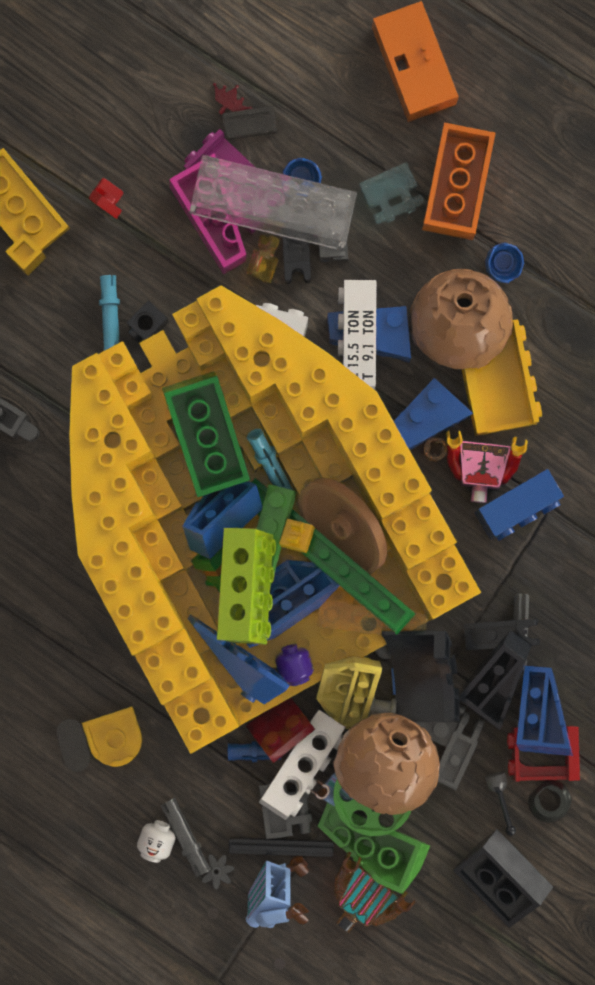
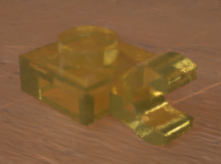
(263, 261)

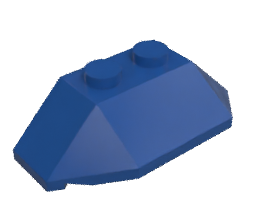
(296, 593)

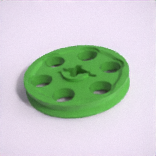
(372, 826)

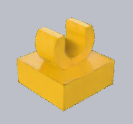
(296, 536)

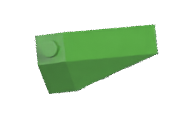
(388, 858)

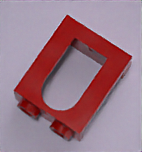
(569, 772)

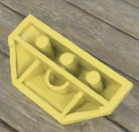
(349, 689)

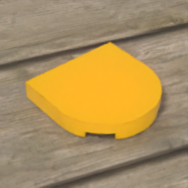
(114, 737)

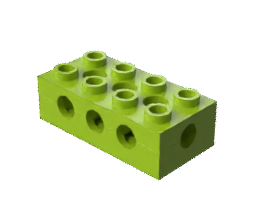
(246, 586)

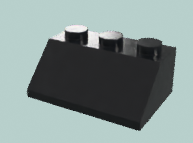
(503, 879)

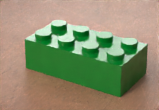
(206, 433)

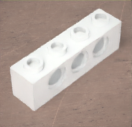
(275, 796)

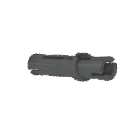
(183, 833)

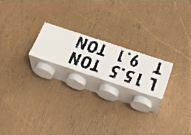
(358, 328)

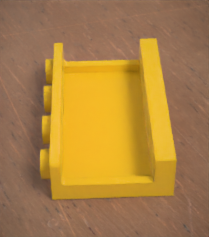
(503, 390)

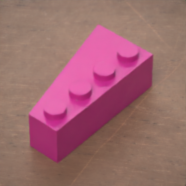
(219, 237)

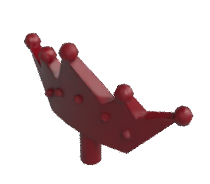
(229, 99)

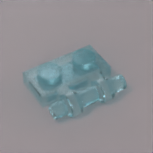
(387, 186)

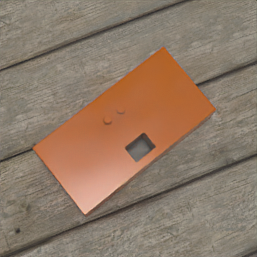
(414, 61)

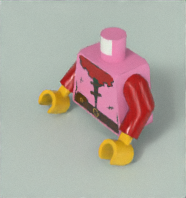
(482, 464)

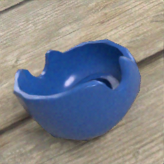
(303, 169)
(504, 262)

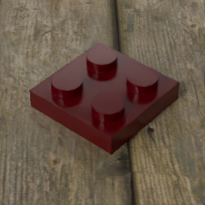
(280, 729)

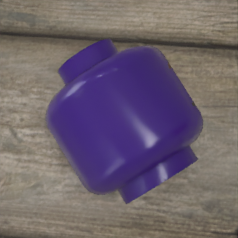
(294, 664)

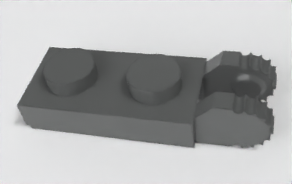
(458, 753)

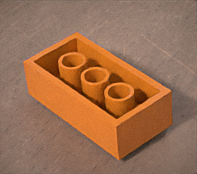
(458, 181)

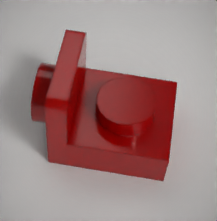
(106, 196)

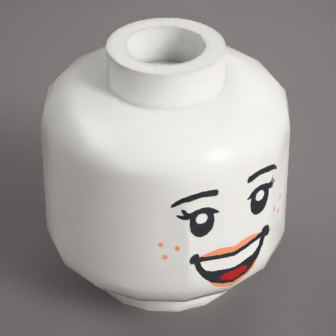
(156, 841)

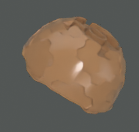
(459, 334)
(383, 773)

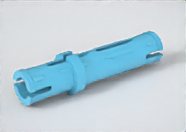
(109, 310)
(261, 445)

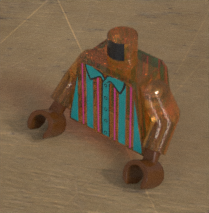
(365, 898)

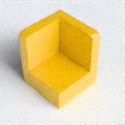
(25, 254)

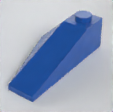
(251, 674)

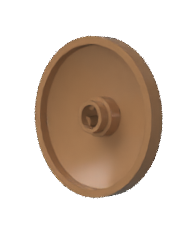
(344, 521)

